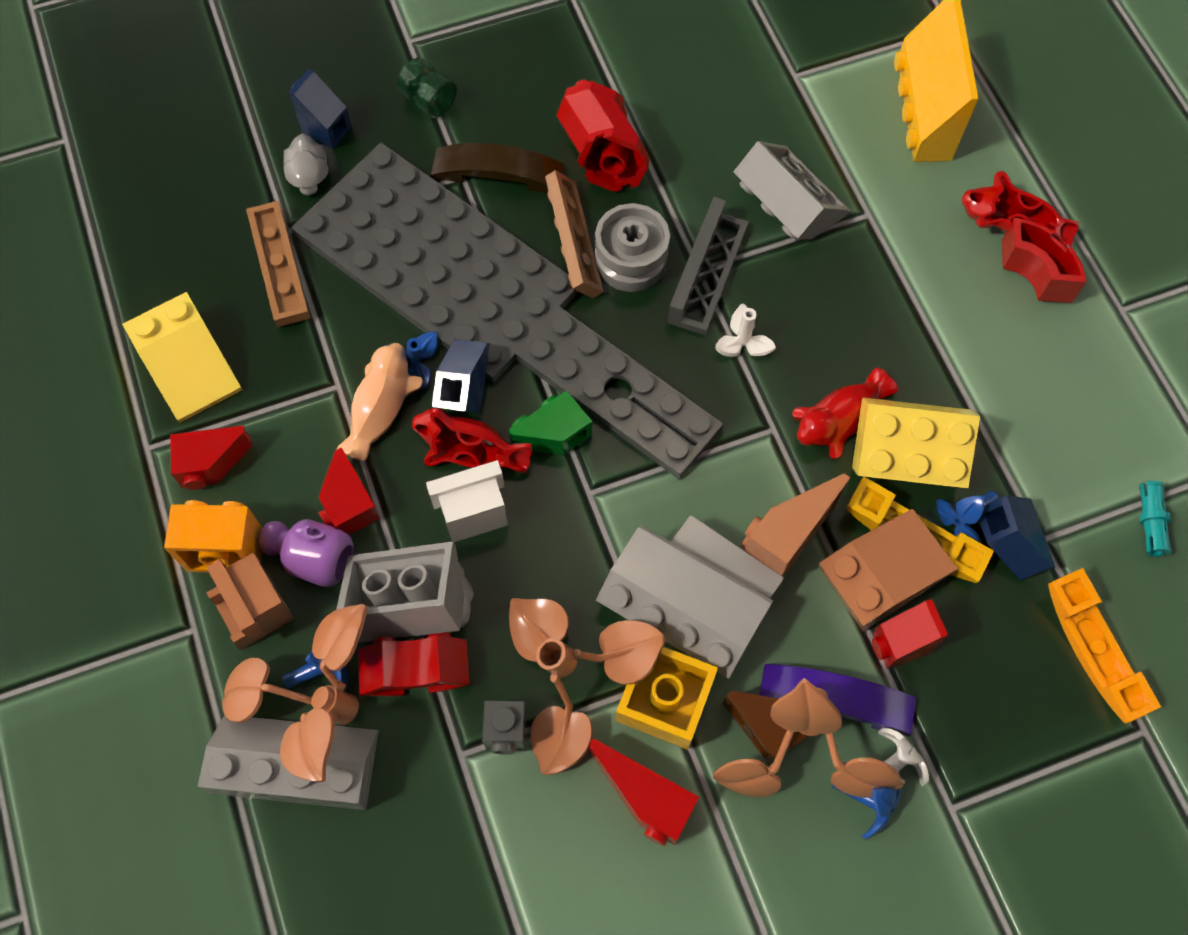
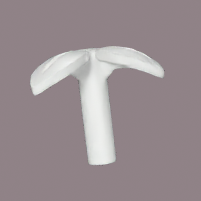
(742, 325)
(905, 755)

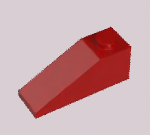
(650, 798)

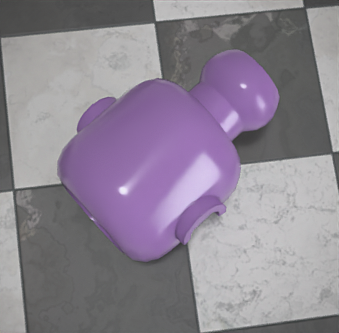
(308, 550)

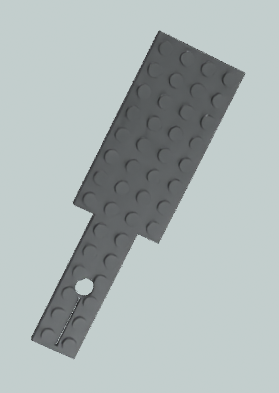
(479, 283)

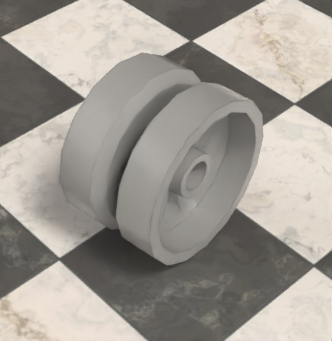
(632, 247)

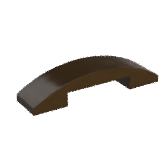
(494, 162)

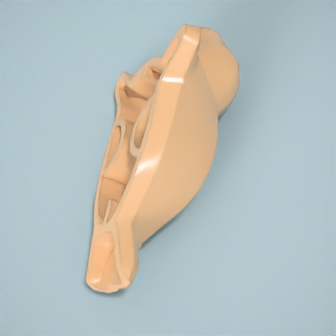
(379, 399)

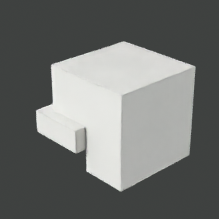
(470, 500)

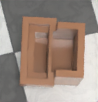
(247, 600)

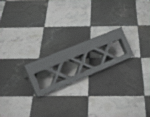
(698, 260)

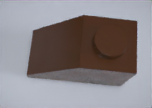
(754, 718)

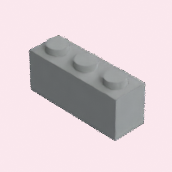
(727, 557)

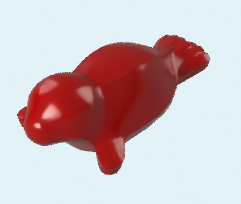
(1003, 202)
(838, 413)
(467, 442)

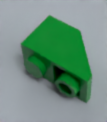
(554, 427)

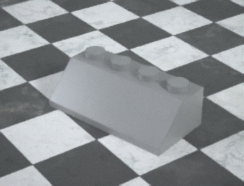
(685, 599)
(247, 764)

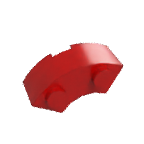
(1043, 261)
(395, 665)

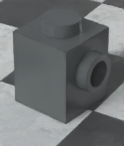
(504, 726)

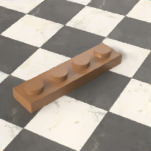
(573, 234)
(278, 264)

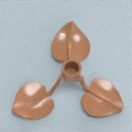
(537, 633)
(810, 713)
(307, 742)

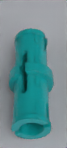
(1155, 518)

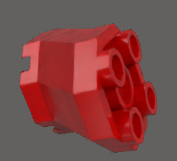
(603, 136)

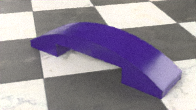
(852, 696)

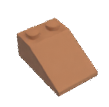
(791, 525)
(886, 568)

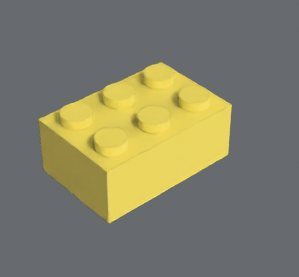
(915, 442)

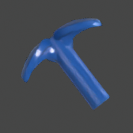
(419, 349)
(967, 512)
(310, 671)
(883, 803)

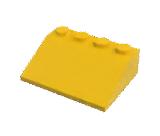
(936, 83)

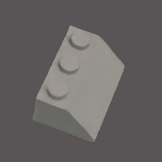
(789, 190)
(405, 591)

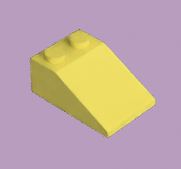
(182, 357)

